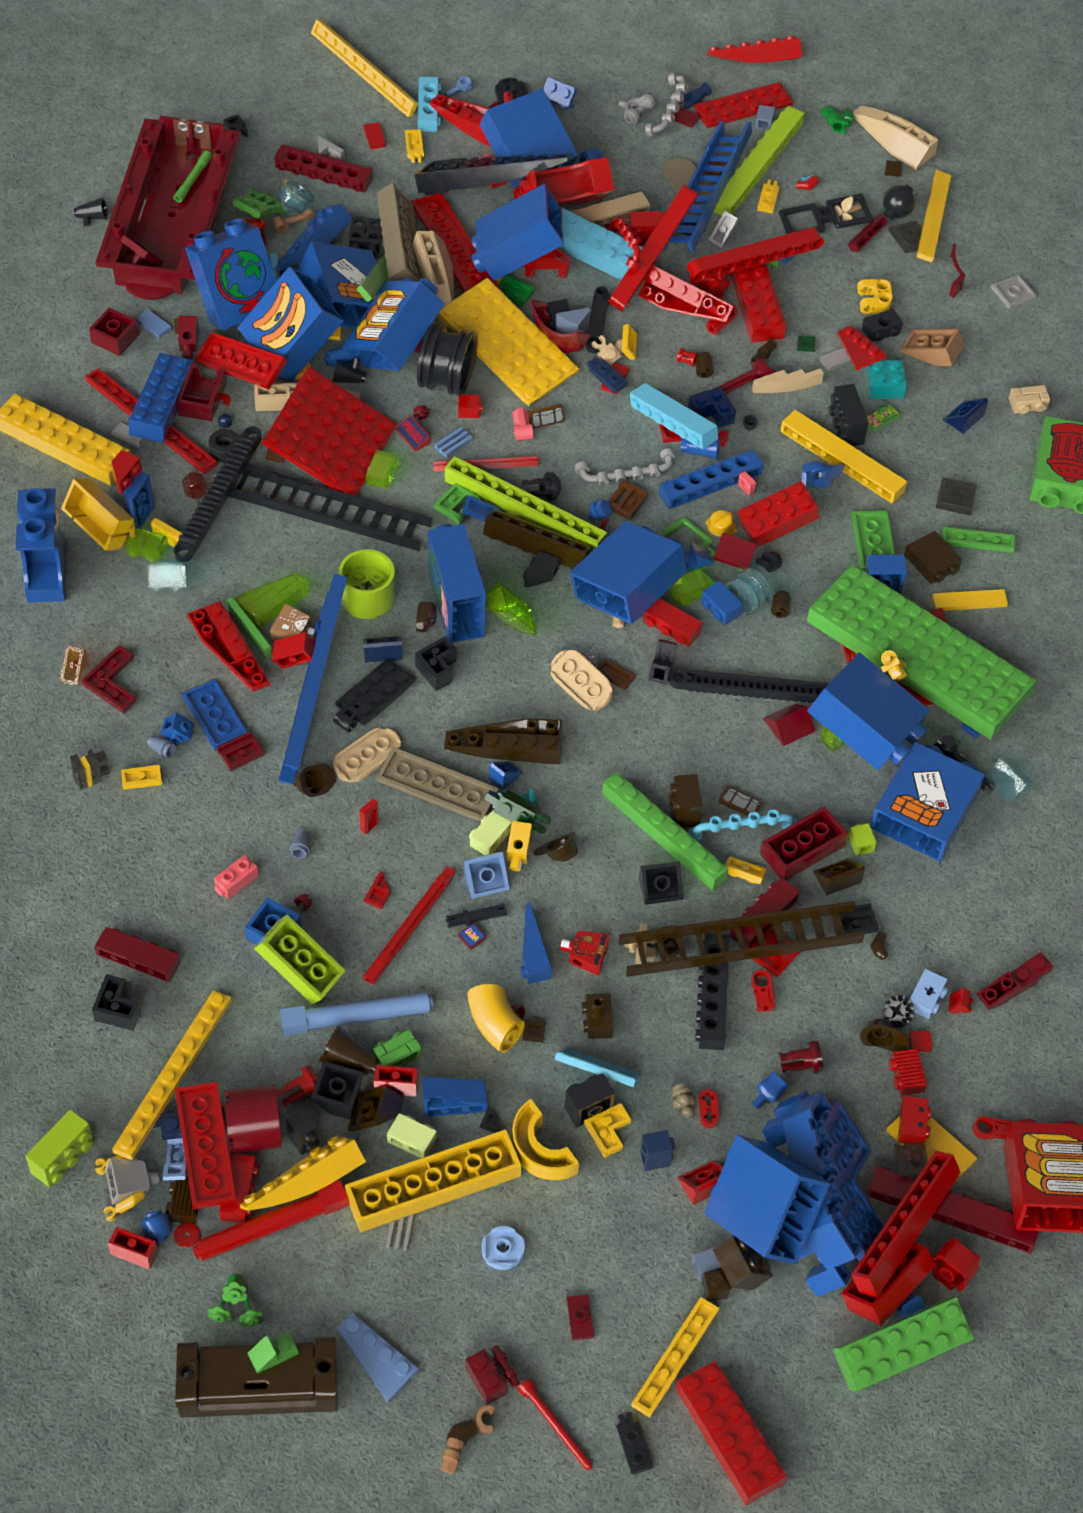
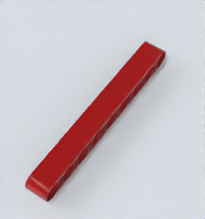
(653, 247)
(755, 254)

